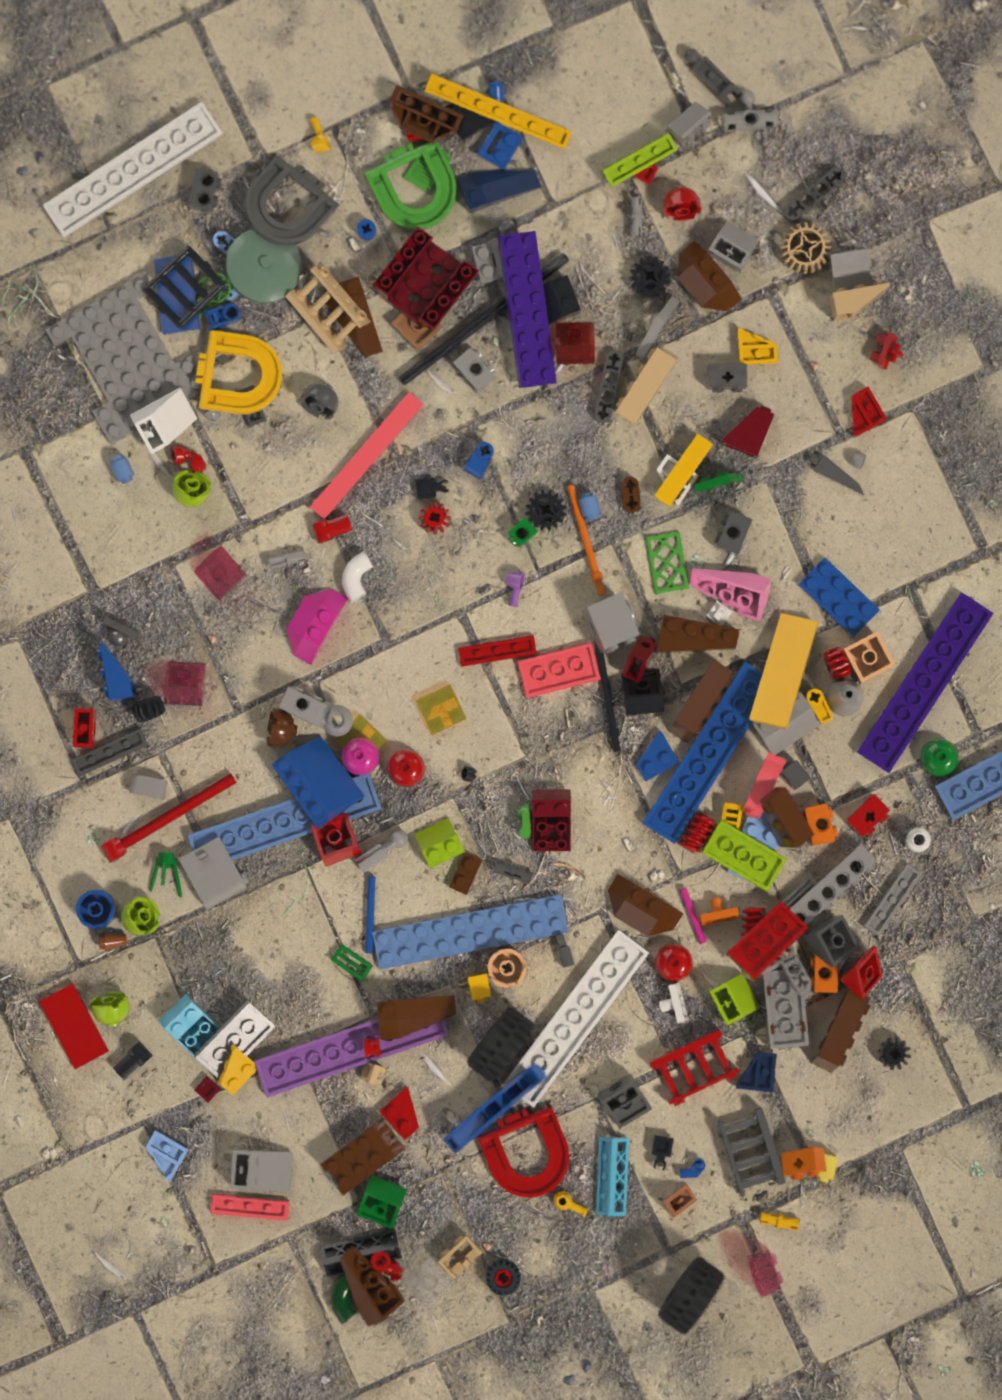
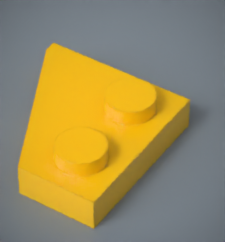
(755, 349)
(236, 1070)

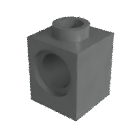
(795, 774)

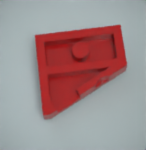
(401, 1114)

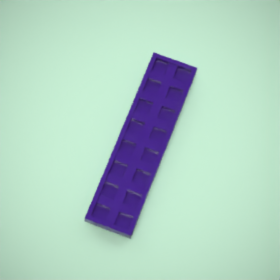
(527, 309)

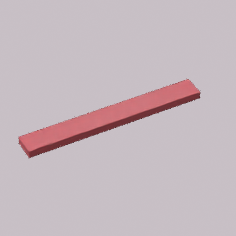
(366, 455)

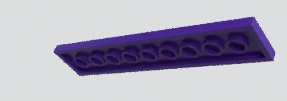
(924, 682)

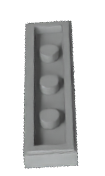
(892, 899)

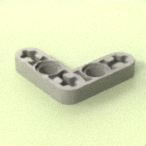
(656, 327)
(785, 963)

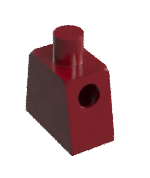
(644, 651)

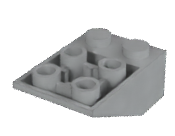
(261, 1170)

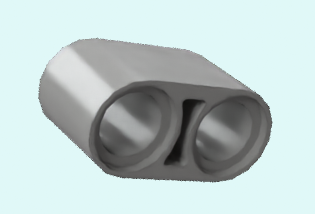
(148, 786)

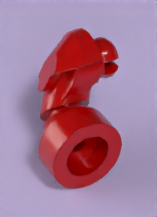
(181, 454)
(381, 1263)

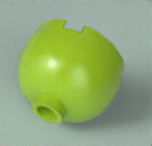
(191, 488)
(140, 916)
(110, 1009)

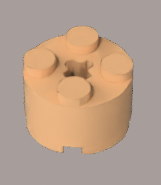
(512, 977)

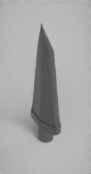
(830, 470)

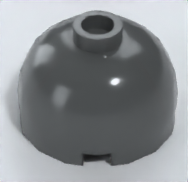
(320, 399)

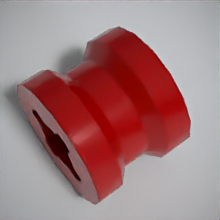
(372, 1047)

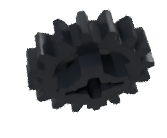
(656, 282)
(540, 518)

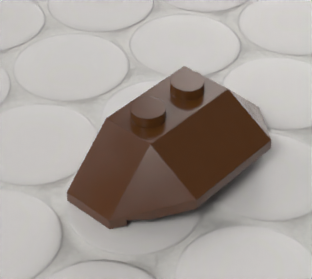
(423, 116)
(705, 279)
(641, 908)

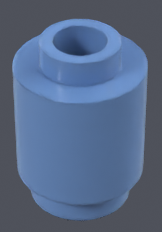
(121, 469)
(589, 507)

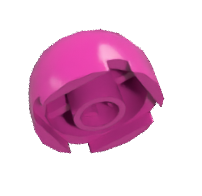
(360, 756)

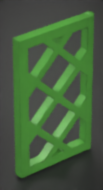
(655, 574)

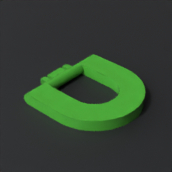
(445, 187)

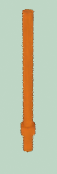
(596, 576)

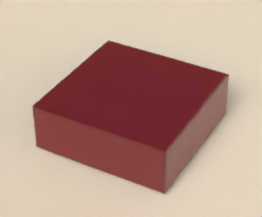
(207, 1089)

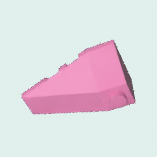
(740, 590)

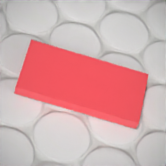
(558, 670)

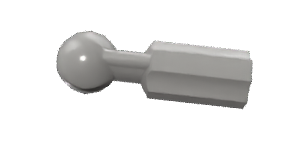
(380, 851)

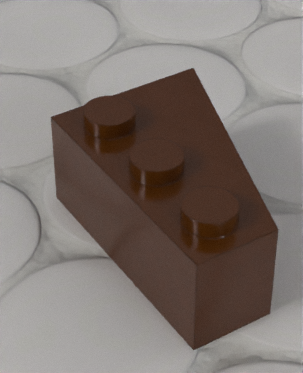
(786, 819)

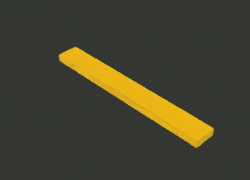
(498, 111)

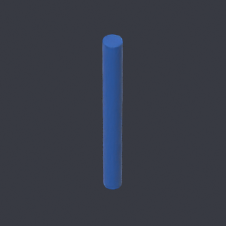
(370, 914)

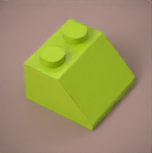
(439, 843)

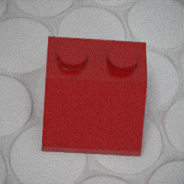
(336, 840)

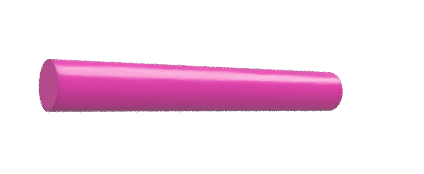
(693, 916)

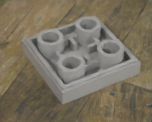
(850, 269)

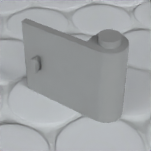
(215, 875)

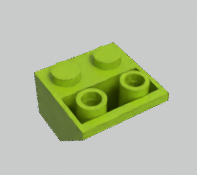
(734, 999)

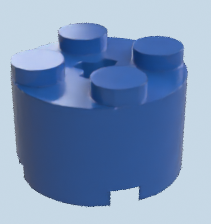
(86, 913)

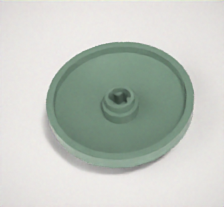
(262, 269)

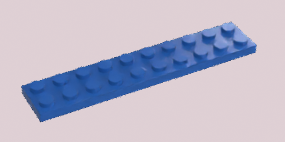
(706, 757)

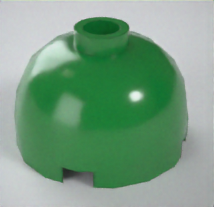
(939, 757)

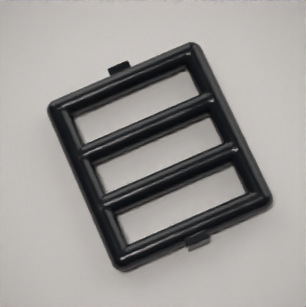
(162, 277)

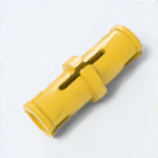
(779, 1221)

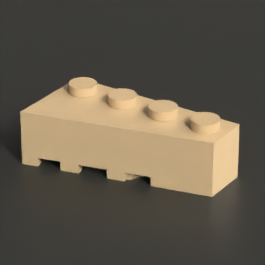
(646, 384)

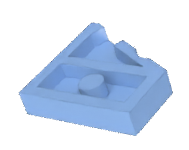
(166, 1153)

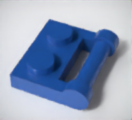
(504, 149)

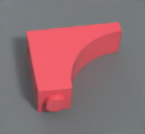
(763, 784)

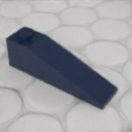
(493, 187)

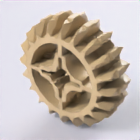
(798, 249)

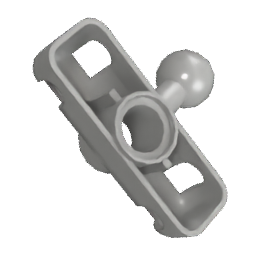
(760, 116)

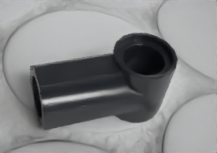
(136, 1057)

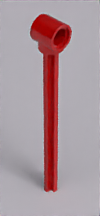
(118, 847)

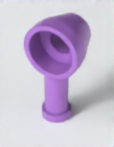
(515, 581)

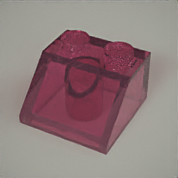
(220, 573)
(184, 683)
(764, 1272)

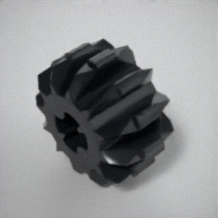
(148, 709)
(889, 1058)

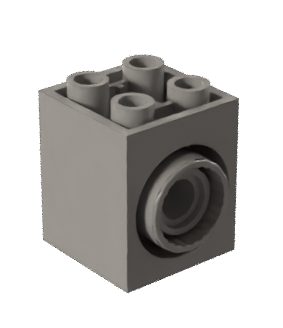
(611, 623)

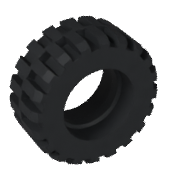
(501, 1044)
(691, 1295)

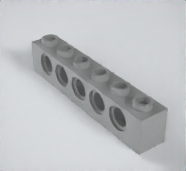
(866, 863)

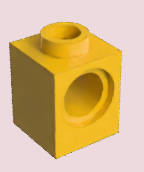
(479, 987)

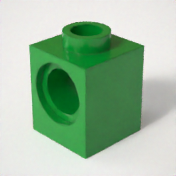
(528, 527)

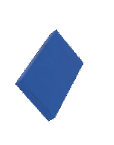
(174, 304)

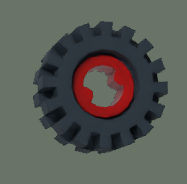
(510, 1270)

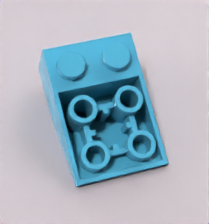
(189, 1024)

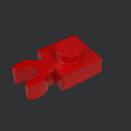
(647, 175)

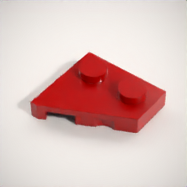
(865, 412)

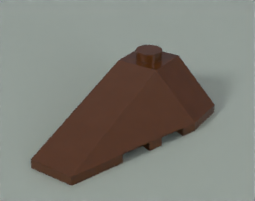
(371, 1291)

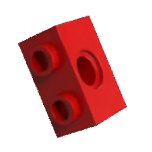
(84, 728)

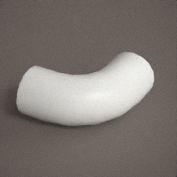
(352, 576)

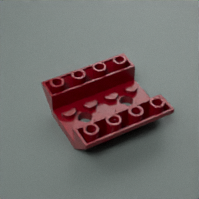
(412, 273)

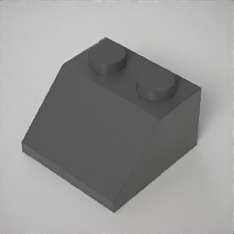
(832, 940)

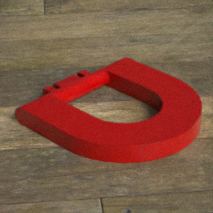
(499, 1164)

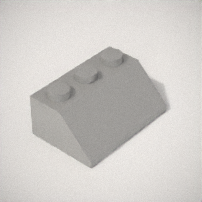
(801, 723)

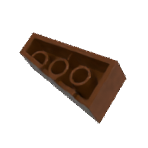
(694, 636)
(701, 701)
(841, 1032)

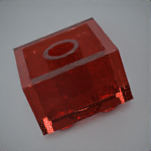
(575, 343)

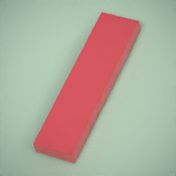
(250, 1207)

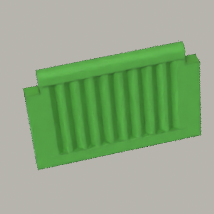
(420, 174)

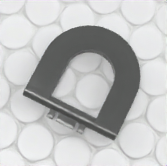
(287, 233)

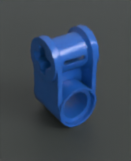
(221, 317)
(477, 463)

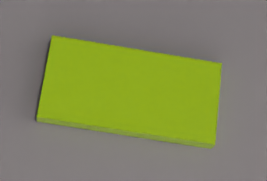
(744, 855)

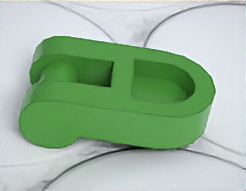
(525, 815)

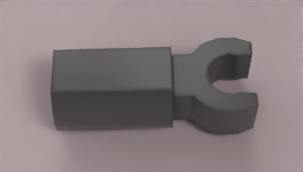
(564, 952)

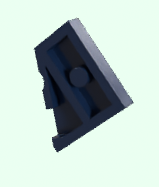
(759, 1073)

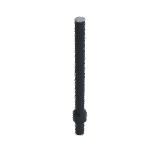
(613, 731)

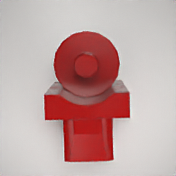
(889, 351)

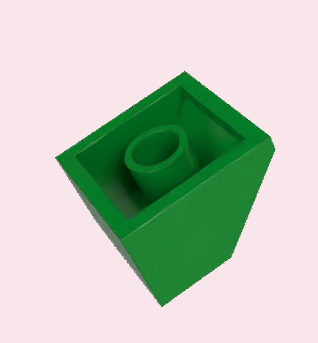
(381, 1202)

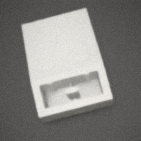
(163, 420)

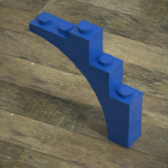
(495, 1107)

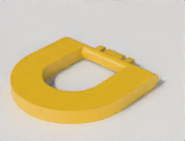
(233, 401)

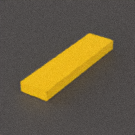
(683, 470)

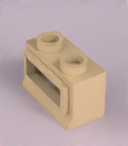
(464, 1262)

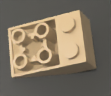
(848, 303)

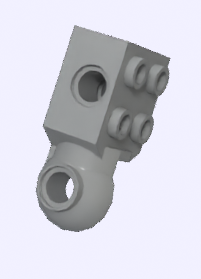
(316, 712)

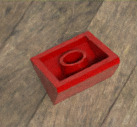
(863, 973)

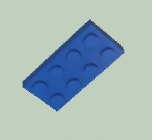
(838, 597)

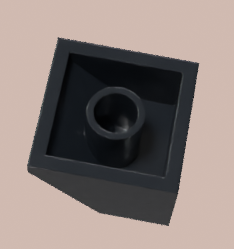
(560, 300)
(645, 696)

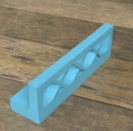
(608, 1176)

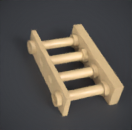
(315, 319)

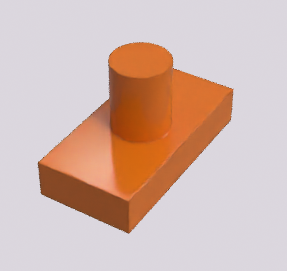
(718, 914)

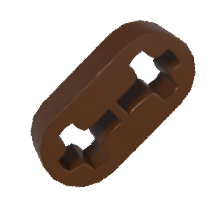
(625, 495)

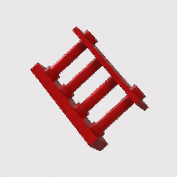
(678, 1056)

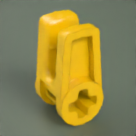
(820, 707)

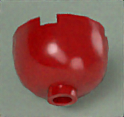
(681, 204)
(406, 768)
(673, 962)

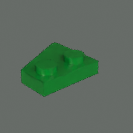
(722, 480)

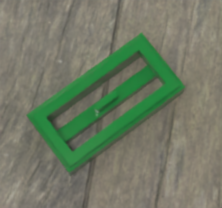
(338, 953)

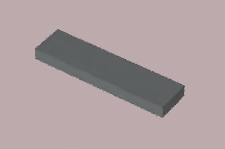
(109, 752)

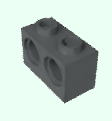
(199, 190)

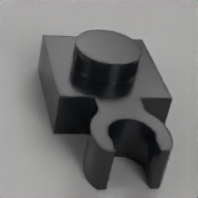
(427, 488)
(662, 1148)

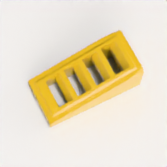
(734, 807)

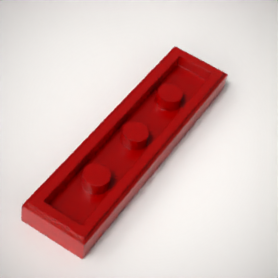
(497, 651)

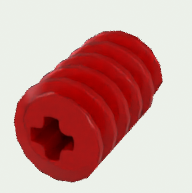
(697, 833)
(753, 917)

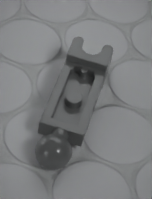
(712, 77)

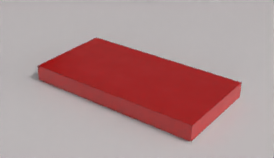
(767, 941)
(74, 1026)

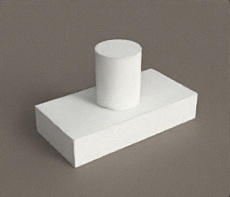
(675, 1003)

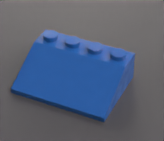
(317, 781)

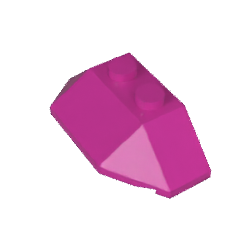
(314, 622)

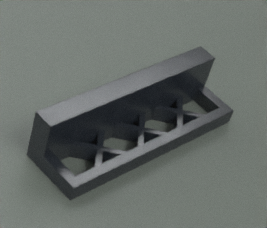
(333, 1264)

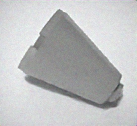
(839, 702)

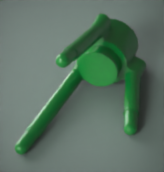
(165, 860)

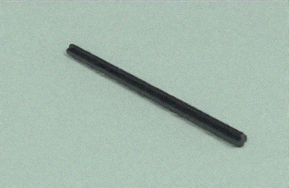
(472, 327)

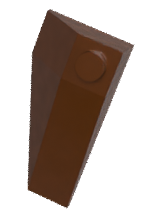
(365, 337)
(407, 1016)

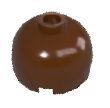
(281, 728)

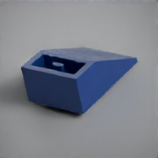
(119, 682)

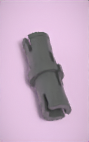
(513, 872)

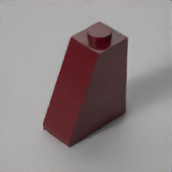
(750, 432)

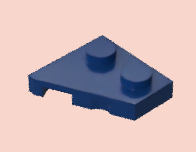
(656, 758)

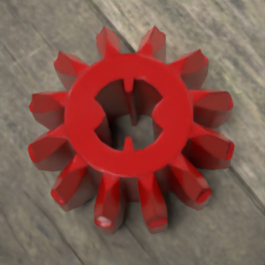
(432, 524)
(837, 663)

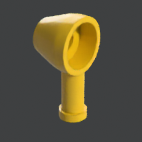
(320, 142)
(569, 1203)

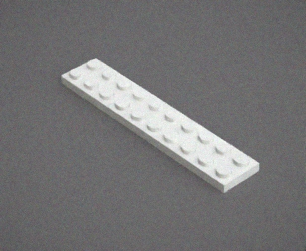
(132, 169)
(581, 1011)

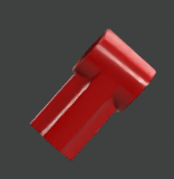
(327, 530)

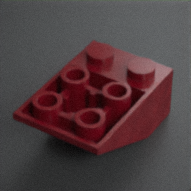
(551, 820)

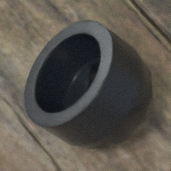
(468, 773)

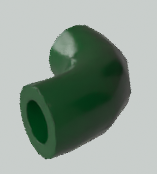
(341, 1299)

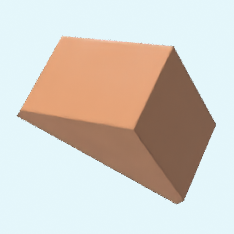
(679, 1200)

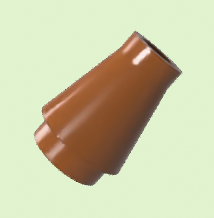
(111, 940)

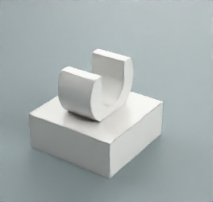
(719, 614)

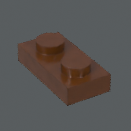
(465, 873)

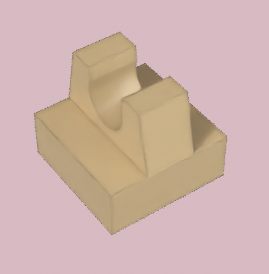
(371, 1072)

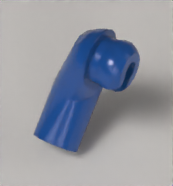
(695, 1169)

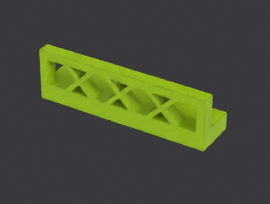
(639, 159)

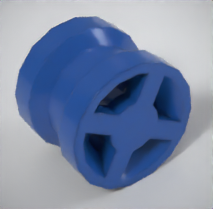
(368, 232)

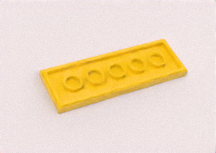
(783, 671)

